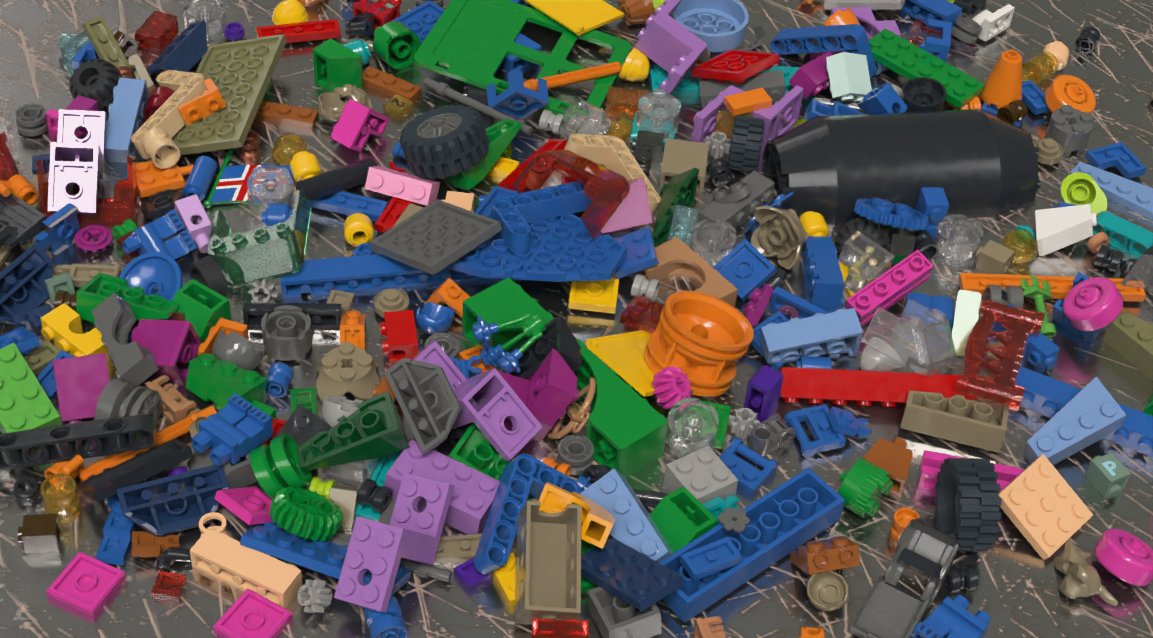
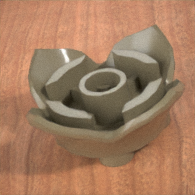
(779, 235)
(347, 370)

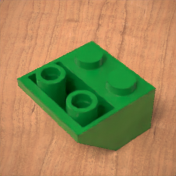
(336, 66)
(201, 307)
(682, 518)

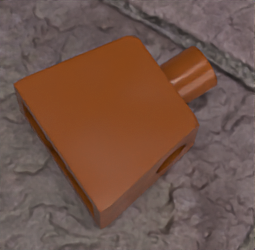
(893, 458)

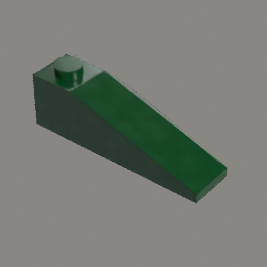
(679, 191)
(364, 435)

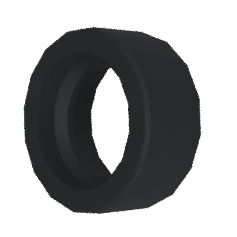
(209, 274)

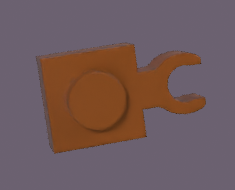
(147, 545)

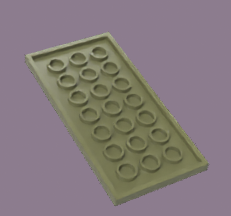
(242, 77)

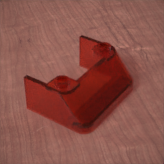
(601, 184)
(109, 210)

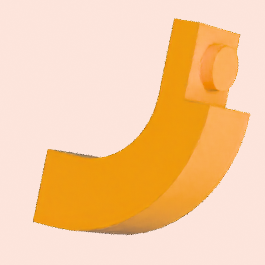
(595, 520)

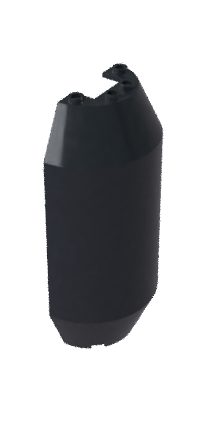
(890, 156)

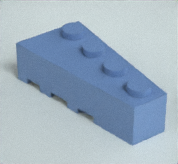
(125, 118)
(812, 336)
(1077, 425)
(632, 521)

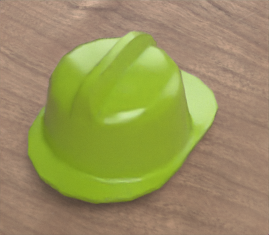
(1082, 190)

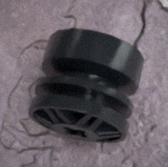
(923, 95)

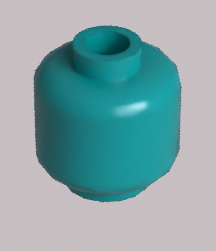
(361, 48)

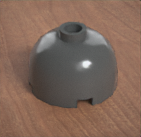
(237, 350)

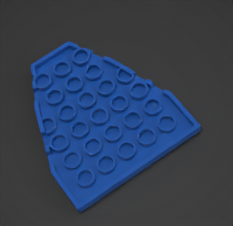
(557, 252)

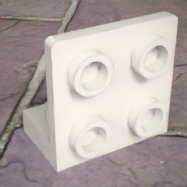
(993, 22)

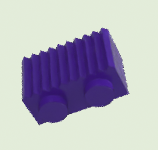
(764, 392)

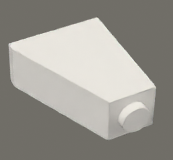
(1063, 227)

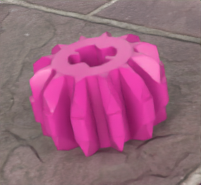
(671, 386)

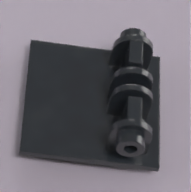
(303, 426)

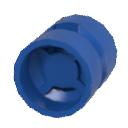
(388, 623)

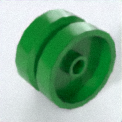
(278, 465)

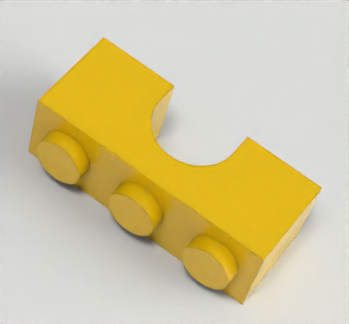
(65, 329)

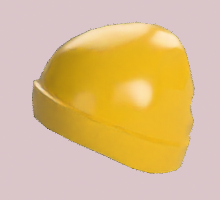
(289, 12)
(635, 67)

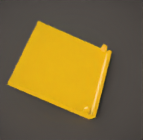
(578, 15)
(626, 357)

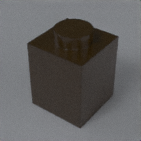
(40, 533)

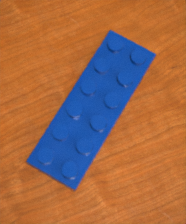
(314, 555)

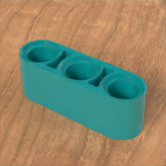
(1123, 234)

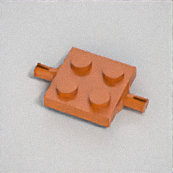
(153, 179)

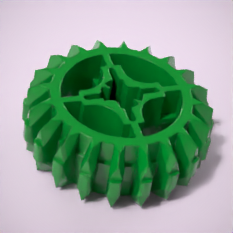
(305, 513)

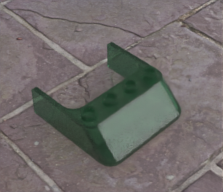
(261, 252)

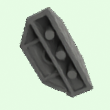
(425, 400)

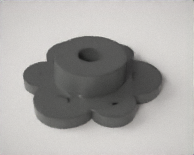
(734, 519)

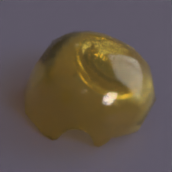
(622, 128)
(286, 147)
(1023, 245)

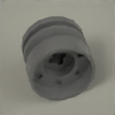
(125, 399)

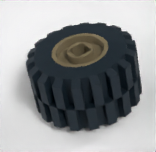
(746, 143)

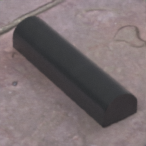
(335, 180)
(321, 314)

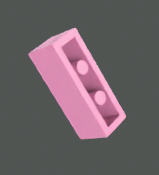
(402, 185)

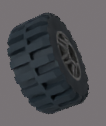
(444, 142)

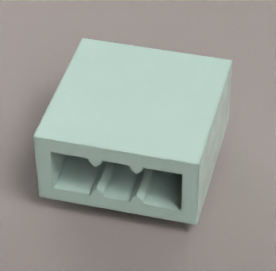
(848, 76)

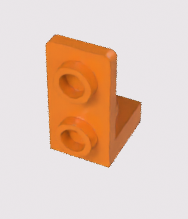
(202, 105)
(450, 294)
(228, 326)
(353, 328)

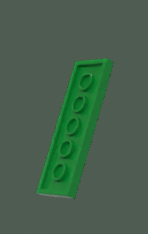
(916, 62)

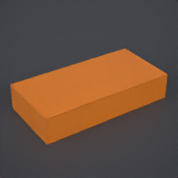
(747, 101)

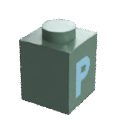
(1107, 474)

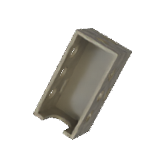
(548, 564)

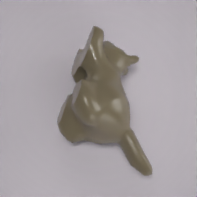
(1080, 577)

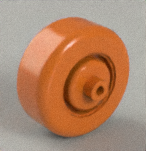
(1070, 91)

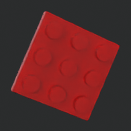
(735, 65)

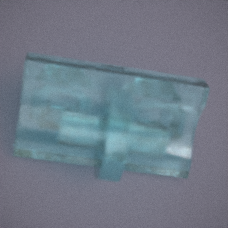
(70, 45)
(682, 223)

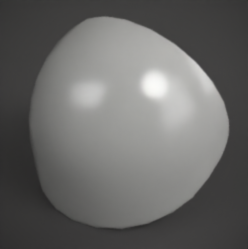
(876, 361)

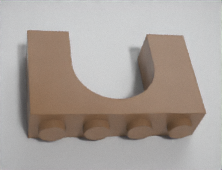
(680, 260)

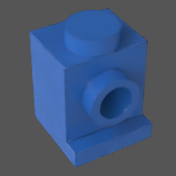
(1041, 352)

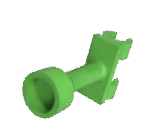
(1039, 295)

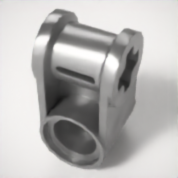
(770, 435)

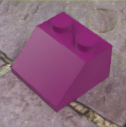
(551, 389)

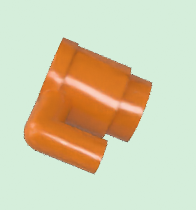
(20, 187)
(68, 467)

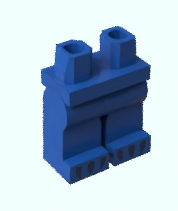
(162, 236)
(233, 431)
(953, 621)

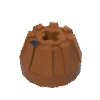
(636, 11)

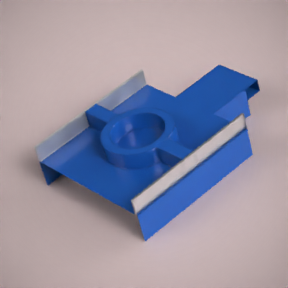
(62, 230)

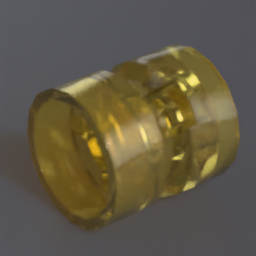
(1040, 68)
(61, 497)

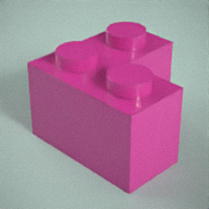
(357, 124)

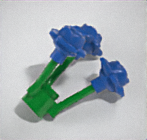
(496, 355)

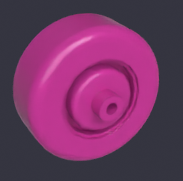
(1093, 304)
(1125, 557)

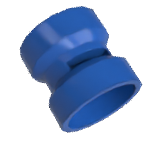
(278, 380)

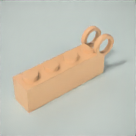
(242, 566)

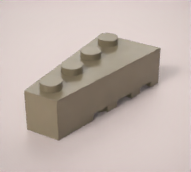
(956, 419)

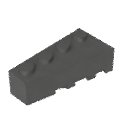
(772, 83)

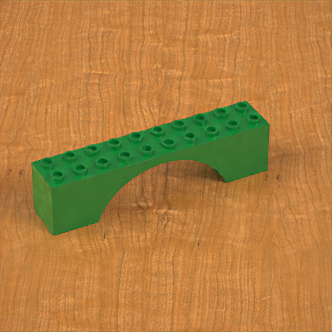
(622, 424)

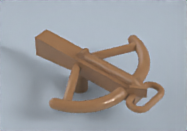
(576, 413)

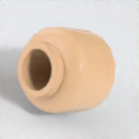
(1060, 51)

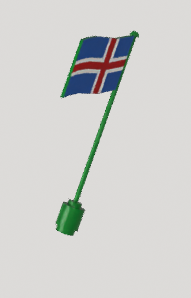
(232, 180)

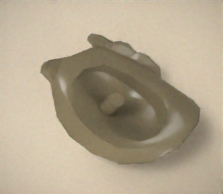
(352, 92)

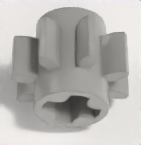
(718, 144)
(269, 288)
(742, 422)
(314, 596)

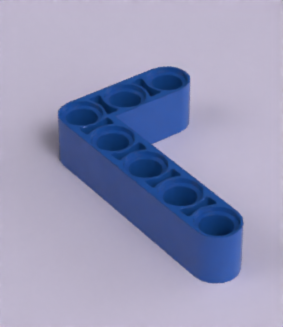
(846, 38)
(518, 210)
(524, 476)

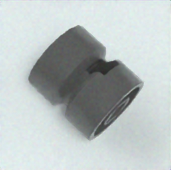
(1005, 296)

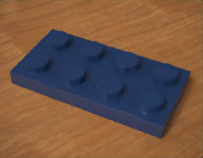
(629, 574)

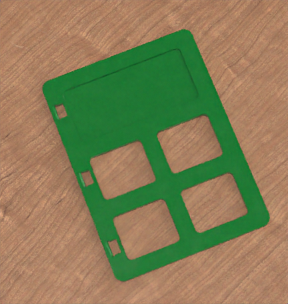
(479, 34)

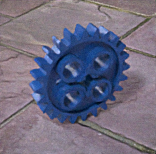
(892, 214)

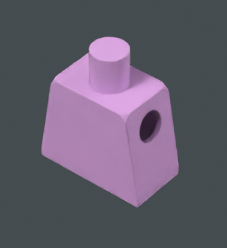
(200, 227)

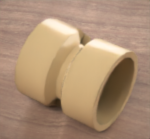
(160, 148)

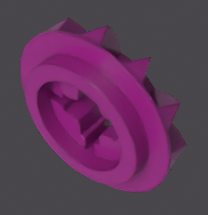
(95, 232)

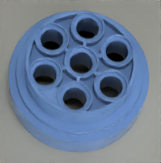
(716, 22)

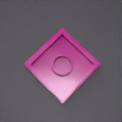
(247, 503)
(86, 584)
(253, 618)

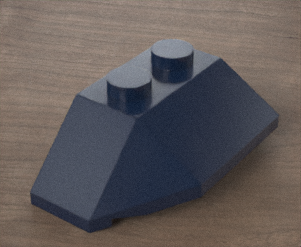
(183, 51)
(24, 284)
(173, 501)

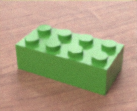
(22, 398)

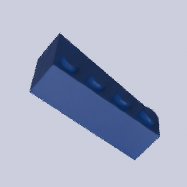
(822, 273)

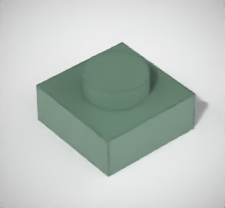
(59, 282)

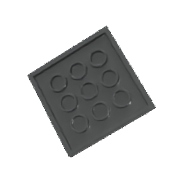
(435, 236)

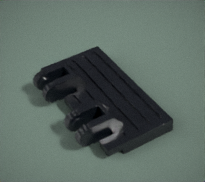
(18, 221)
(135, 469)

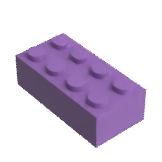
(471, 493)

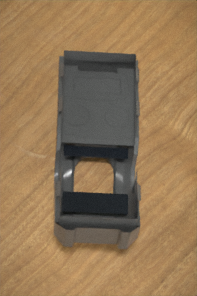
(892, 611)

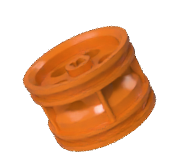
(700, 338)

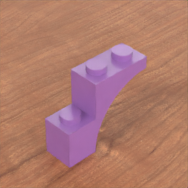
(868, 22)

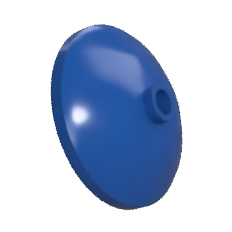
(153, 273)

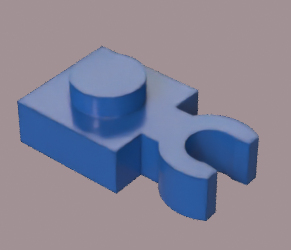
(846, 423)

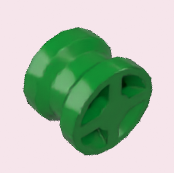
(127, 226)

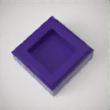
(470, 576)

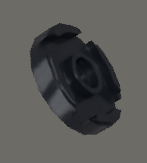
(161, 203)

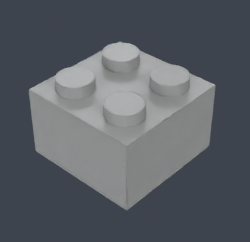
(701, 475)

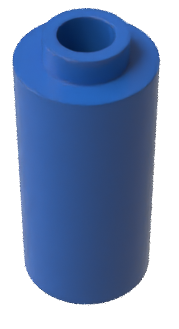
(200, 177)

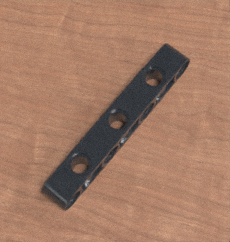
(66, 441)

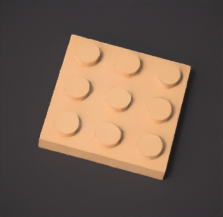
(1043, 507)

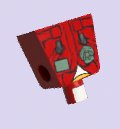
(383, 10)

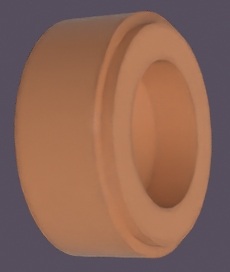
(1096, 242)

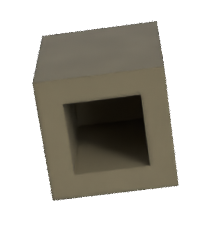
(994, 258)

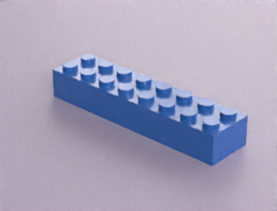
(776, 527)

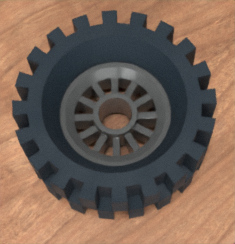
(968, 502)

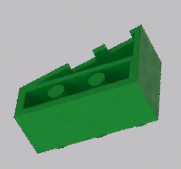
(220, 380)

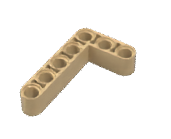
(186, 87)
(615, 156)

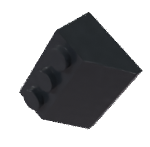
(556, 337)

